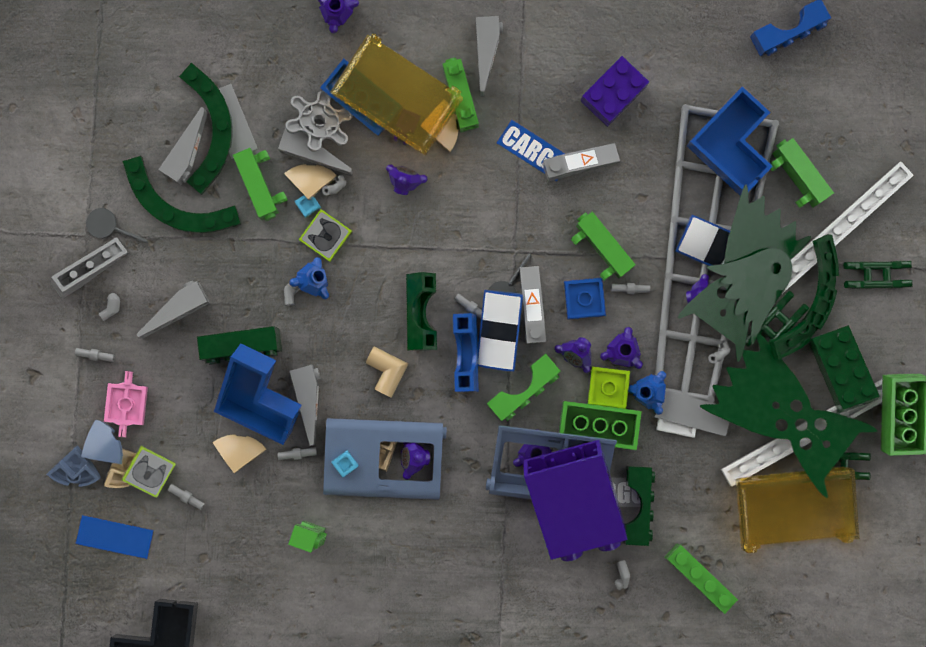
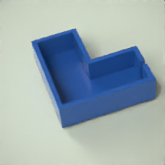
(723, 142)
(249, 401)

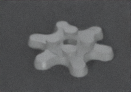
(321, 110)

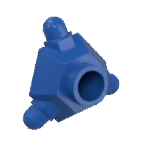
(312, 279)
(650, 391)

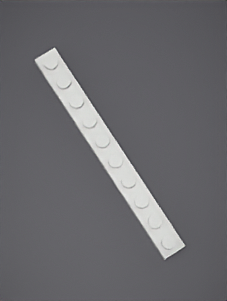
(852, 217)
(780, 448)

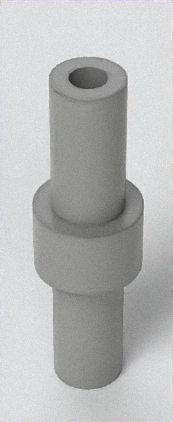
(630, 288)
(471, 307)
(94, 355)
(297, 453)
(186, 497)

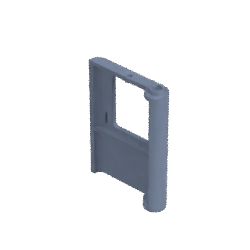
(363, 442)

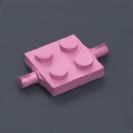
(125, 404)

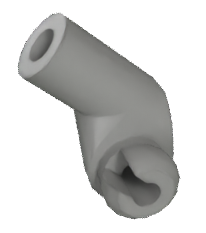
(335, 188)
(289, 293)
(112, 307)
(719, 355)
(624, 575)

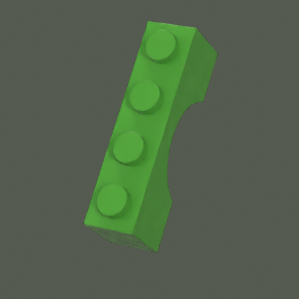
(542, 372)
(307, 536)
(701, 578)

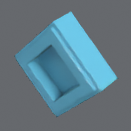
(307, 206)
(345, 463)

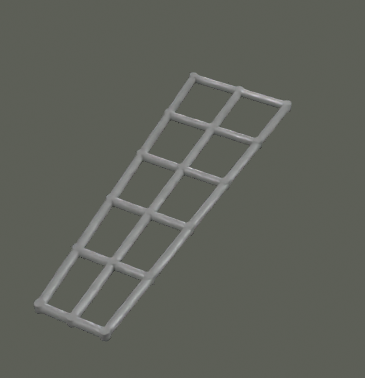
(693, 337)

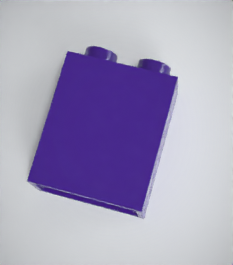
(575, 501)

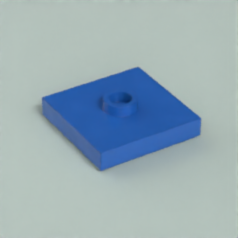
(584, 298)

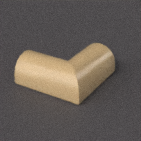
(392, 369)

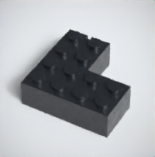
(171, 626)

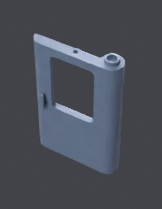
(514, 484)

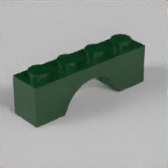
(419, 290)
(638, 529)

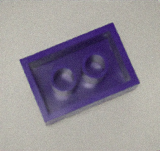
(614, 91)

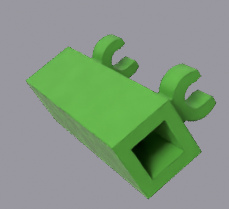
(456, 77)
(802, 173)
(256, 185)
(605, 245)

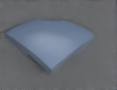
(102, 444)
(74, 470)

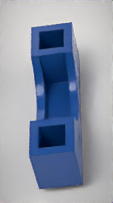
(770, 38)
(467, 352)

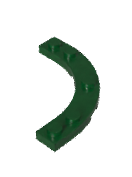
(221, 128)
(170, 215)
(821, 306)

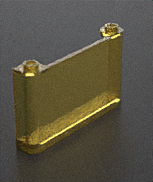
(397, 94)
(792, 509)

